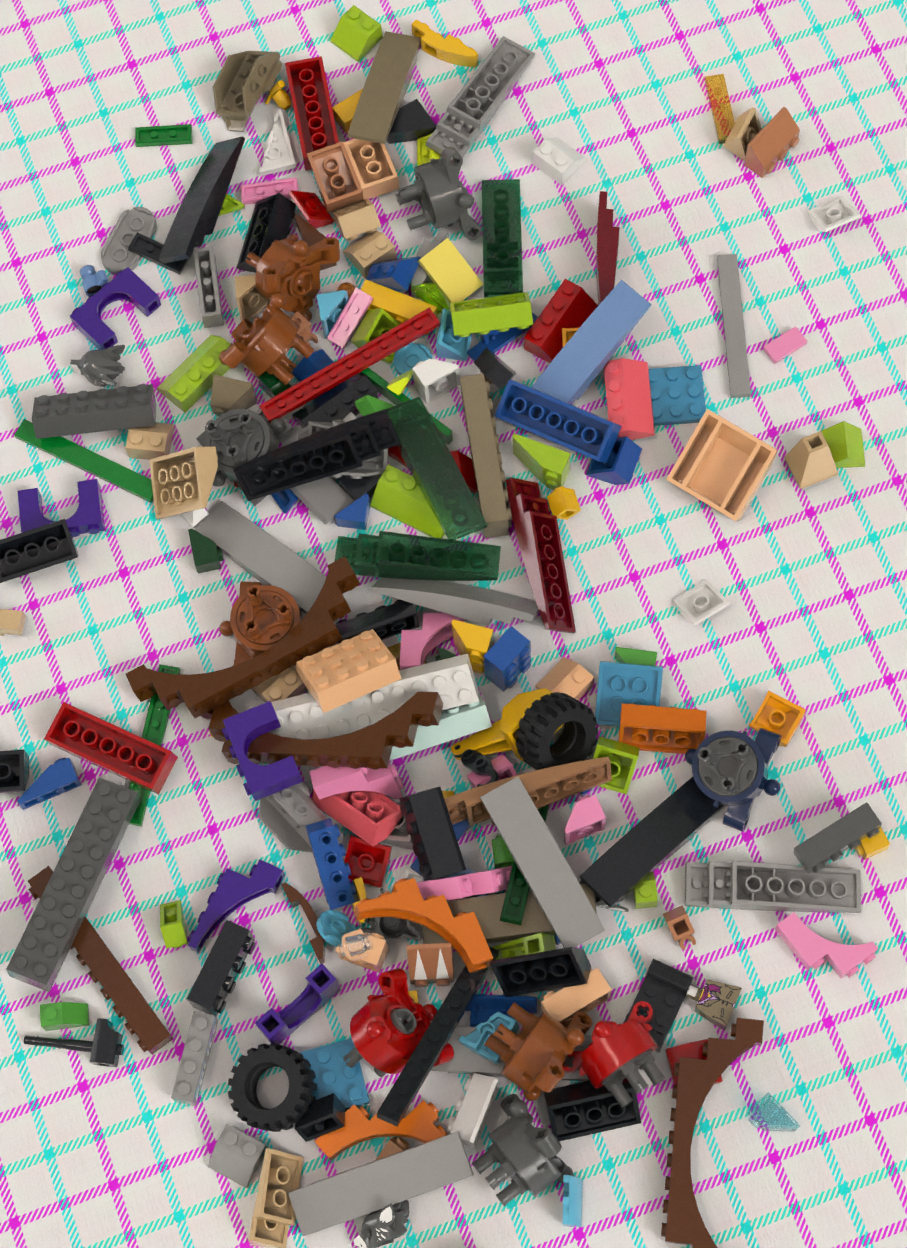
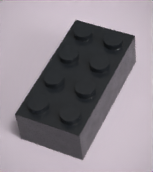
(221, 969)

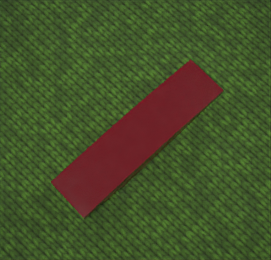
(606, 249)
(541, 554)

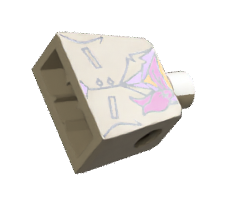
(715, 1001)

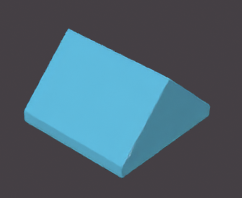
(330, 308)
(447, 344)

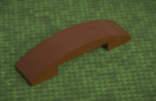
(296, 899)

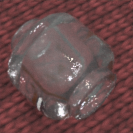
(356, 945)

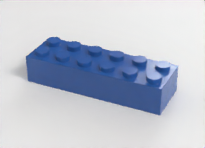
(558, 421)

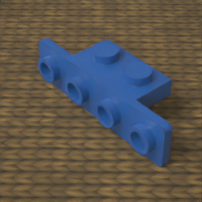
(496, 340)
(484, 1006)

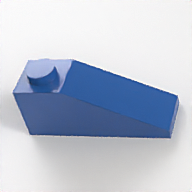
(52, 782)

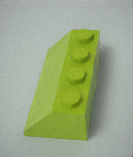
(491, 314)
(195, 374)
(402, 499)

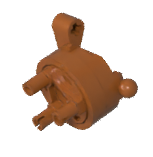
(293, 271)
(265, 342)
(259, 619)
(537, 1053)

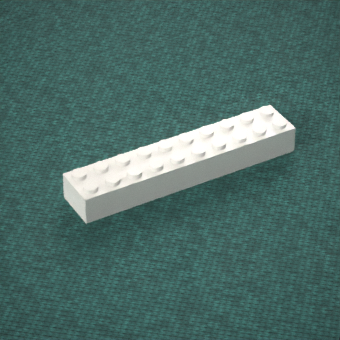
(450, 677)

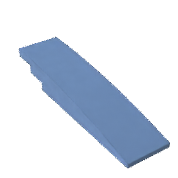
(593, 344)

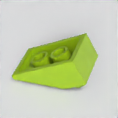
(543, 461)

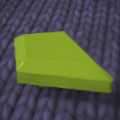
(230, 205)

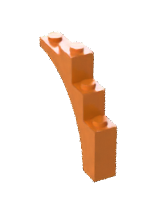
(434, 913)
(416, 1125)

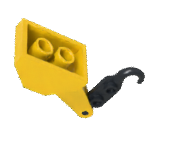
(496, 738)

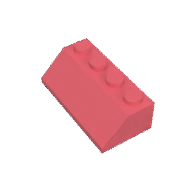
(629, 397)
(362, 812)

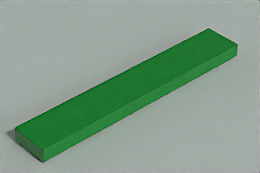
(381, 386)

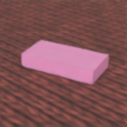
(785, 345)

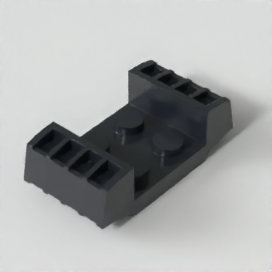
(665, 992)

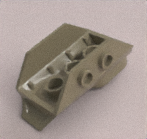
(242, 84)

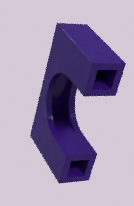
(125, 287)
(87, 518)
(260, 779)
(281, 1024)

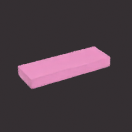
(257, 191)
(350, 318)

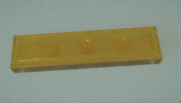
(720, 106)

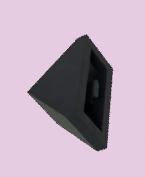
(358, 487)

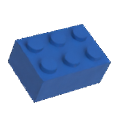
(507, 659)

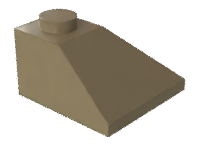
(231, 394)

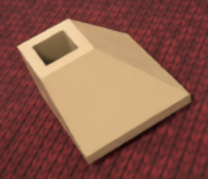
(811, 460)

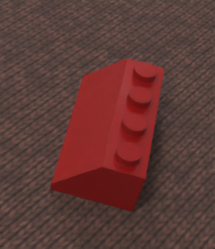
(566, 309)

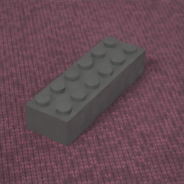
(94, 411)

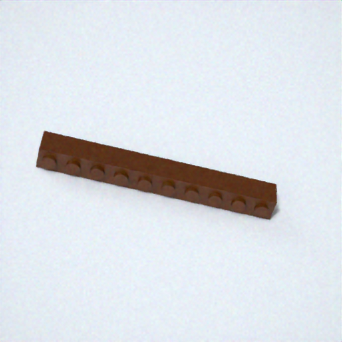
(113, 978)

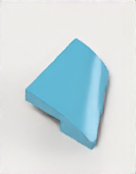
(476, 1040)
(572, 1201)

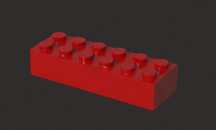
(311, 105)
(111, 748)

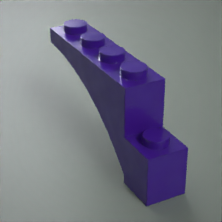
(233, 892)

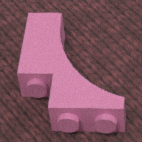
(419, 643)
(332, 781)
(467, 884)
(812, 948)

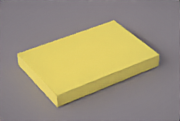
(450, 272)

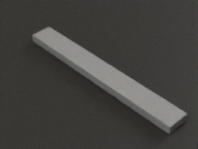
(733, 326)

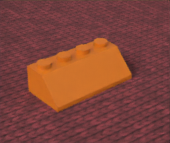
(662, 728)

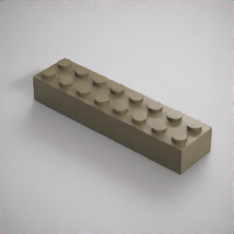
(486, 455)

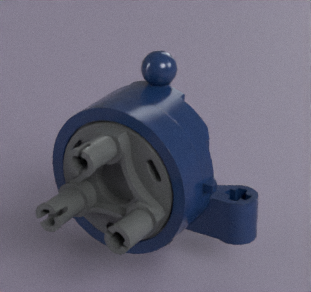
(735, 771)

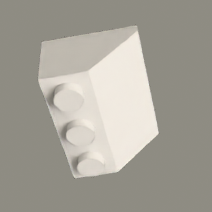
(474, 1108)

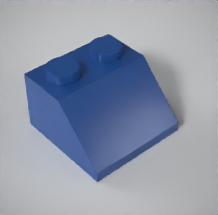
(394, 273)
(620, 463)

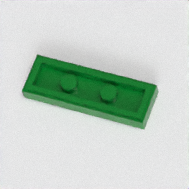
(163, 135)

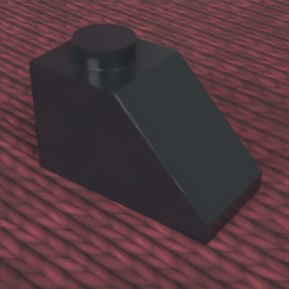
(494, 368)
(321, 1118)

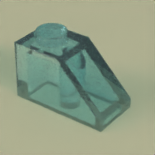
(771, 1116)

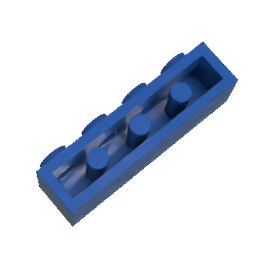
(330, 863)

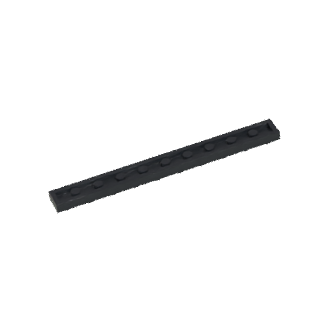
(432, 1044)

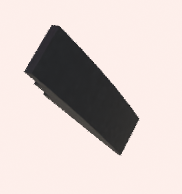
(202, 202)
(318, 455)
(650, 843)

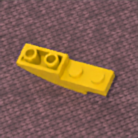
(448, 49)

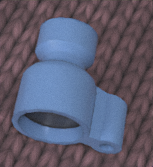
(92, 281)

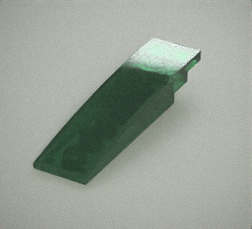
(501, 237)
(435, 470)
(419, 557)

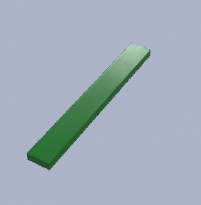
(88, 461)
(154, 732)

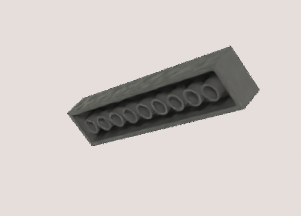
(73, 885)

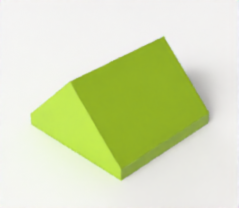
(845, 445)

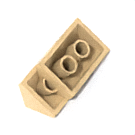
(273, 1207)

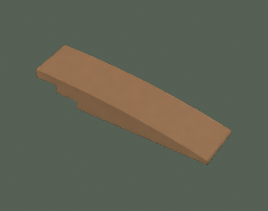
(542, 785)

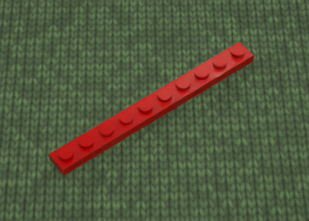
(350, 365)

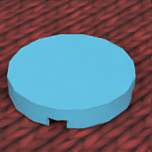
(409, 356)
(333, 926)

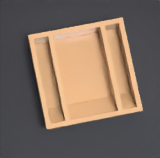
(722, 465)
(348, 670)

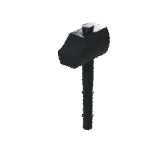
(104, 1048)

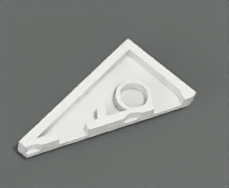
(279, 153)

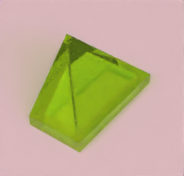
(430, 294)

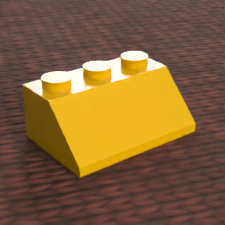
(473, 641)

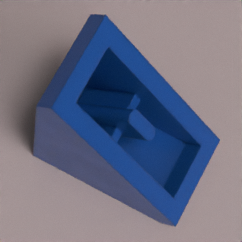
(355, 514)

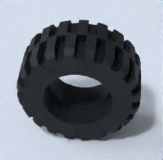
(542, 722)
(245, 1084)

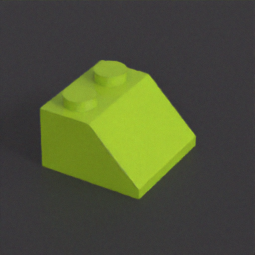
(356, 33)
(372, 326)
(622, 761)

